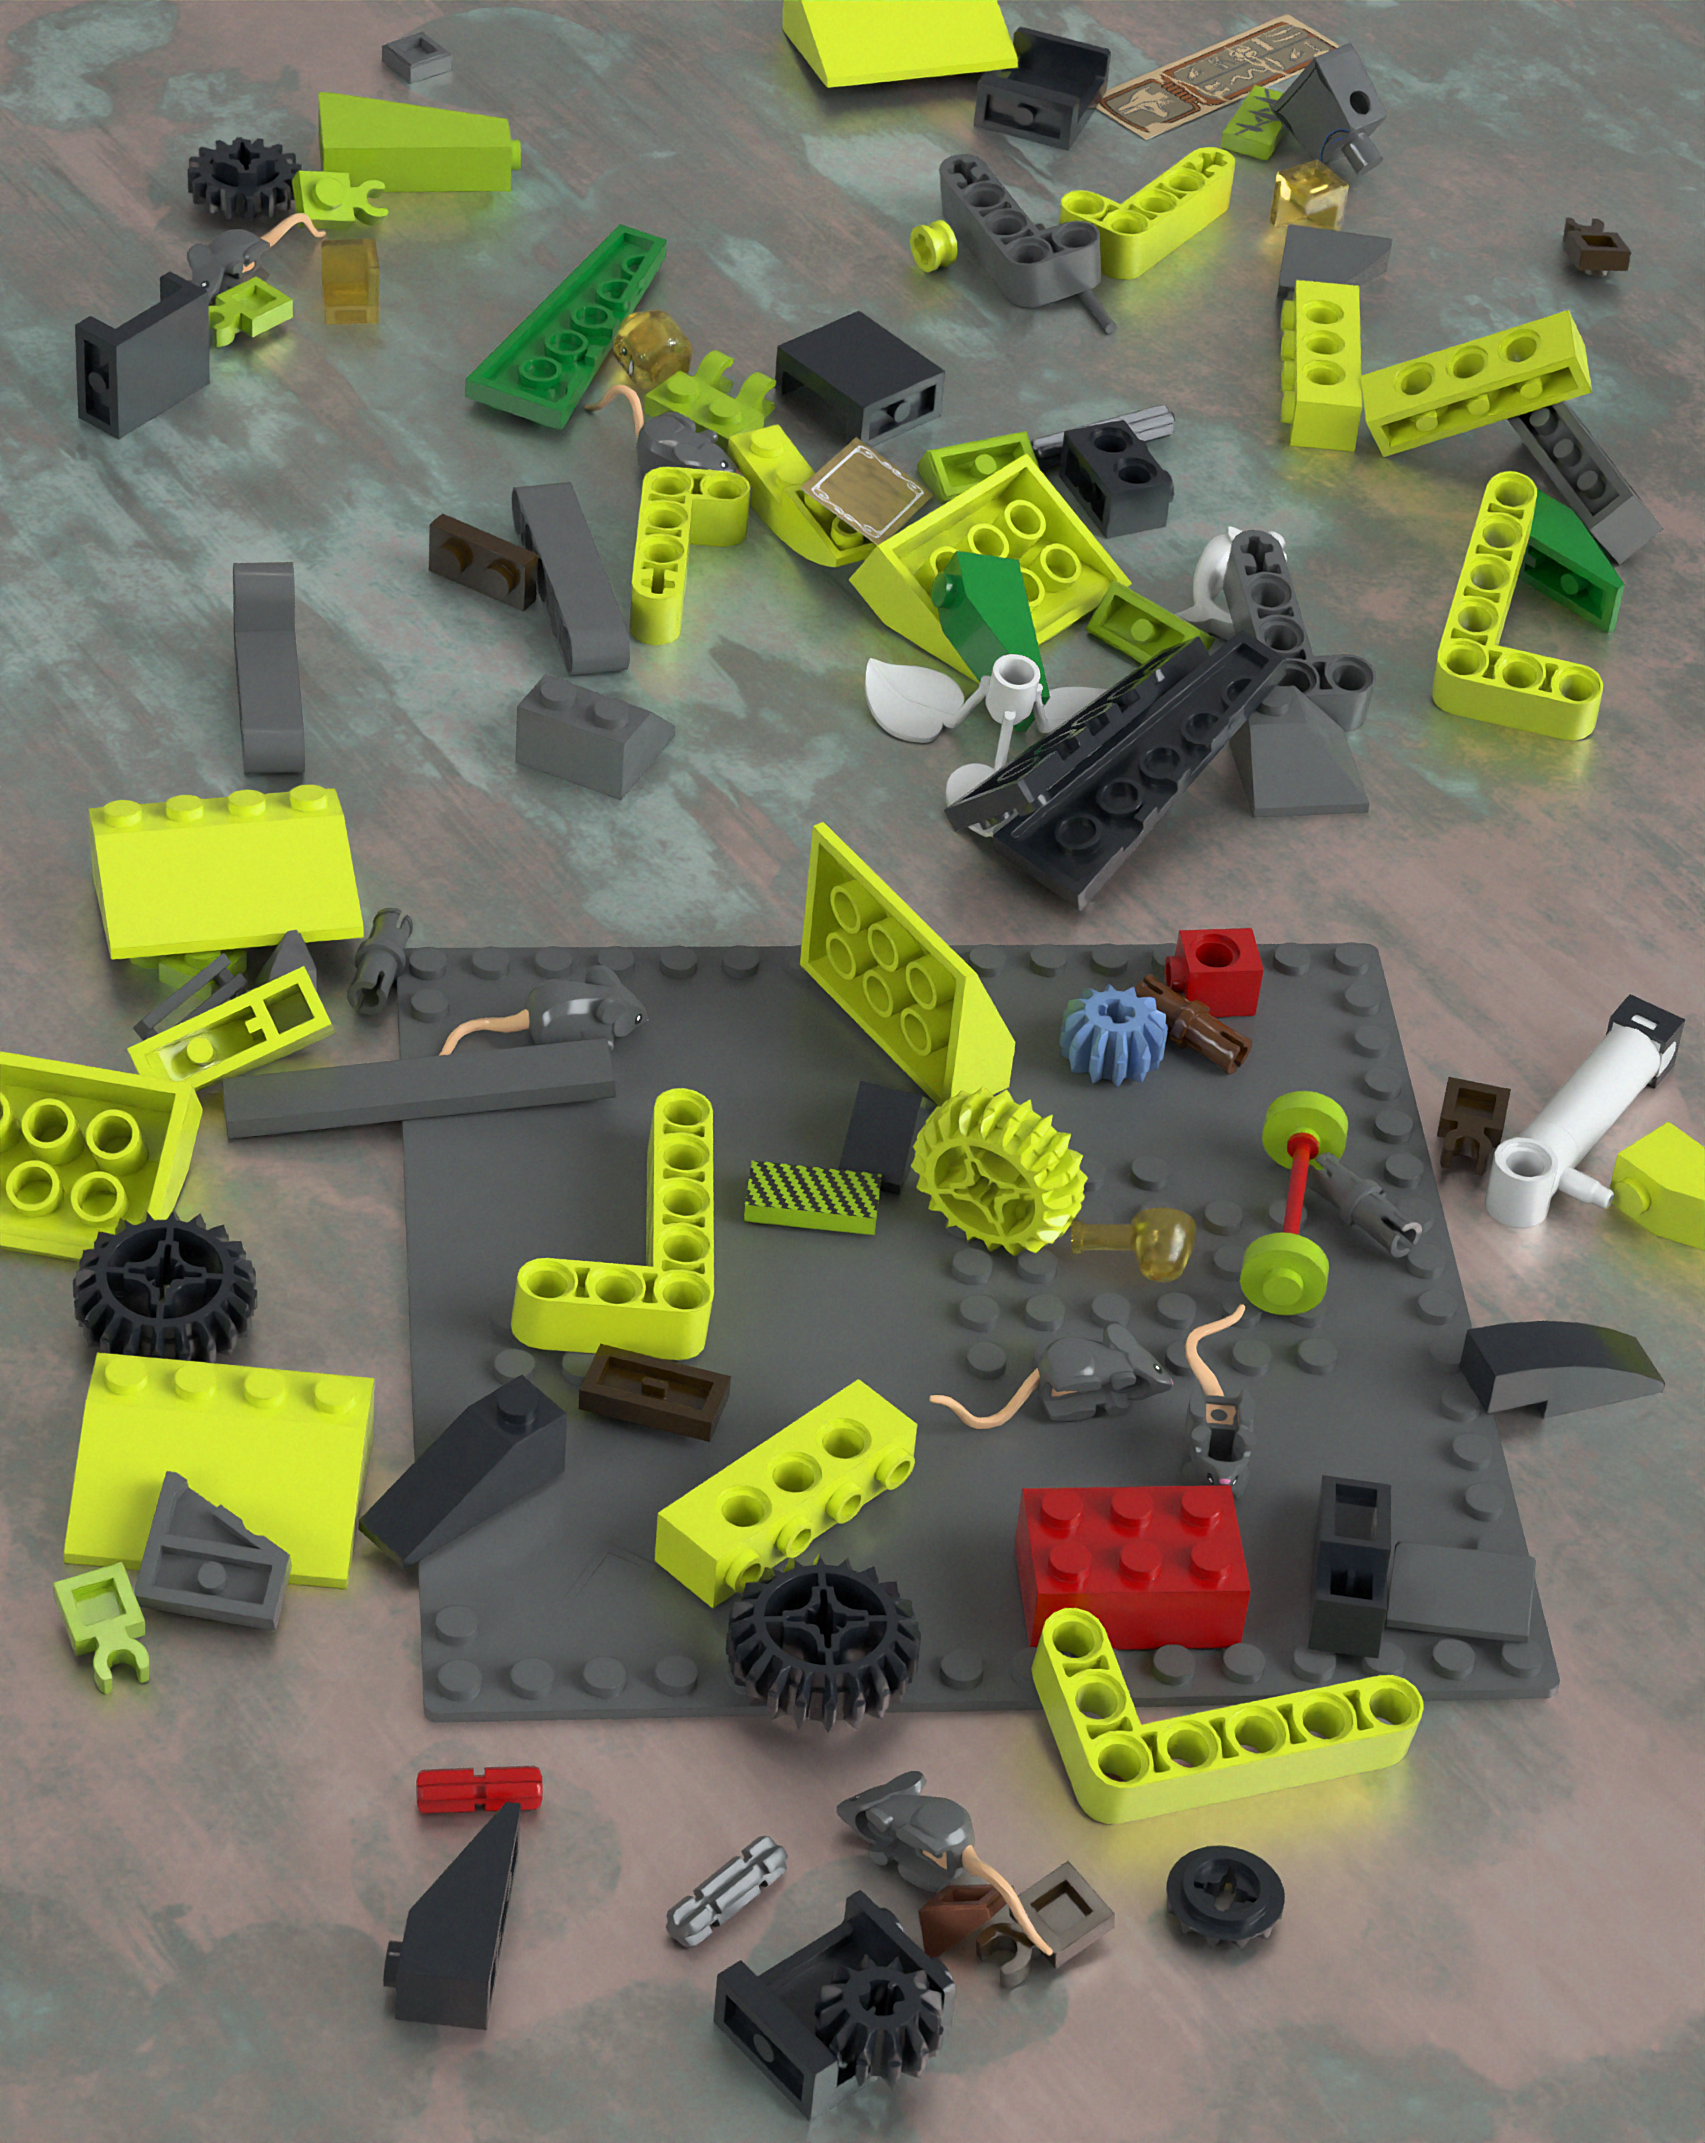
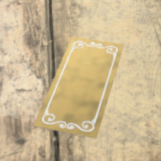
(867, 491)

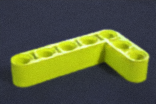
(1499, 682)
(633, 1307)
(1205, 1739)

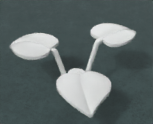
(920, 700)

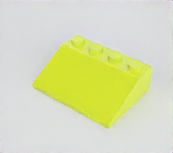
(897, 38)
(1003, 516)
(223, 872)
(899, 977)
(87, 1151)
(260, 1441)

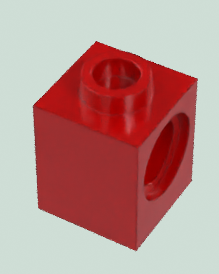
(1217, 969)

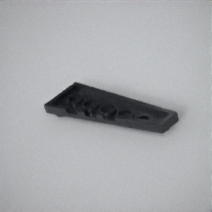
(1139, 774)
(1025, 779)

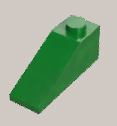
(1570, 566)
(987, 615)

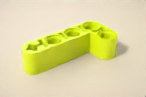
(1158, 215)
(678, 511)

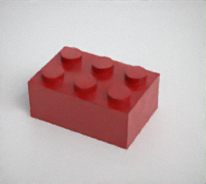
(1139, 1559)

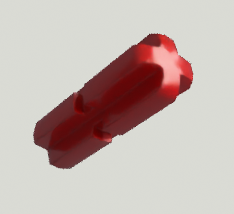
(459, 1789)

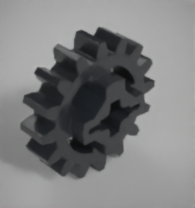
(242, 178)

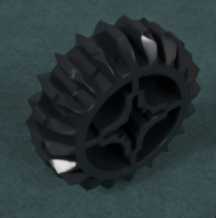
(127, 1277)
(823, 1643)

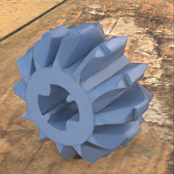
(1113, 1035)

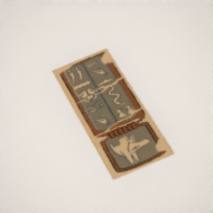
(1214, 76)

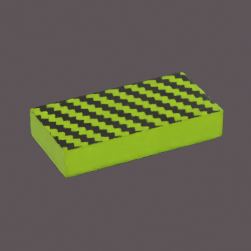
(812, 1197)

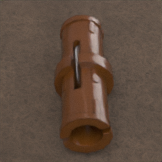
(1195, 1027)

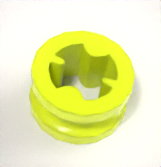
(933, 246)

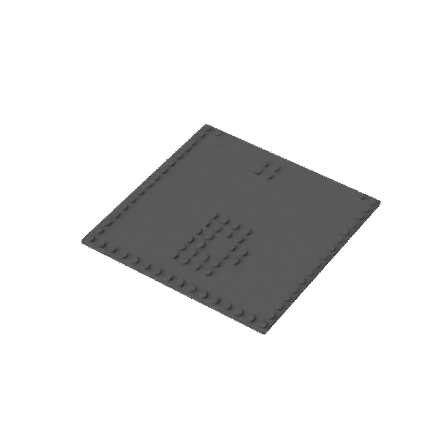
(918, 1312)

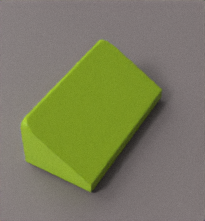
(961, 466)
(1139, 624)

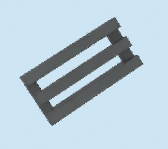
(229, 989)

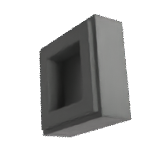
(416, 57)

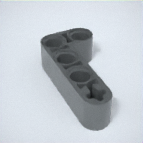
(1023, 262)
(1267, 608)
(267, 668)

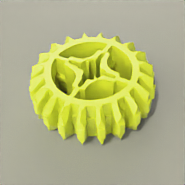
(999, 1171)

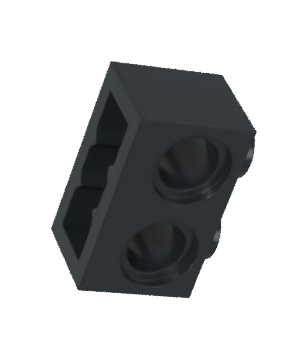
(1115, 479)

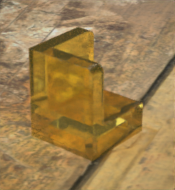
(1309, 193)
(350, 281)

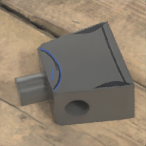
(1334, 110)

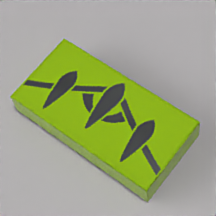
(1254, 126)

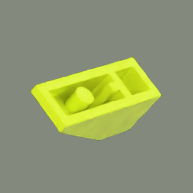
(237, 1034)
(1663, 1185)

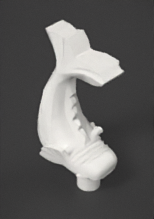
(1208, 584)

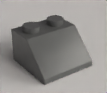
(587, 736)

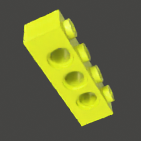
(1322, 365)
(1476, 383)
(785, 1493)

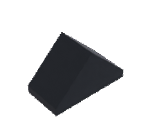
(884, 1133)

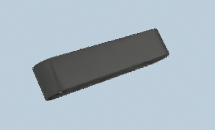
(571, 579)

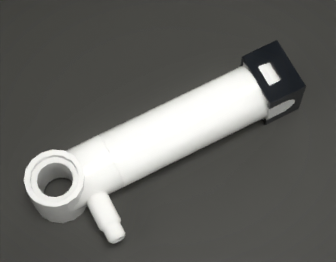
(1543, 1159)

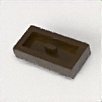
(483, 562)
(654, 1392)

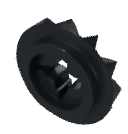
(1204, 1873)

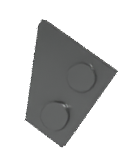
(208, 1563)

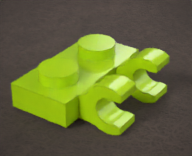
(706, 402)

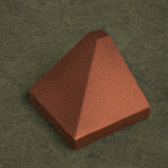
(956, 1914)

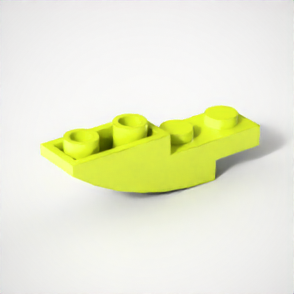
(776, 474)

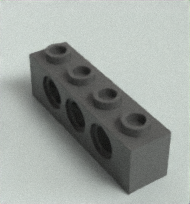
(1587, 478)

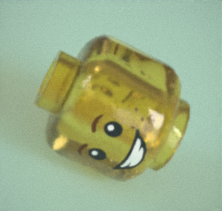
(652, 348)

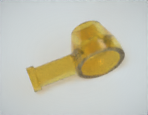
(1158, 1236)

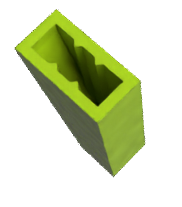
(415, 146)

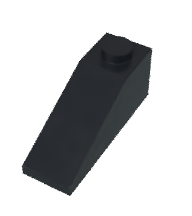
(470, 1472)
(457, 1932)

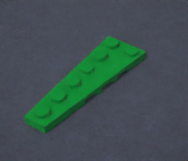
(563, 342)

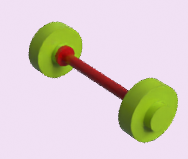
(1283, 1269)

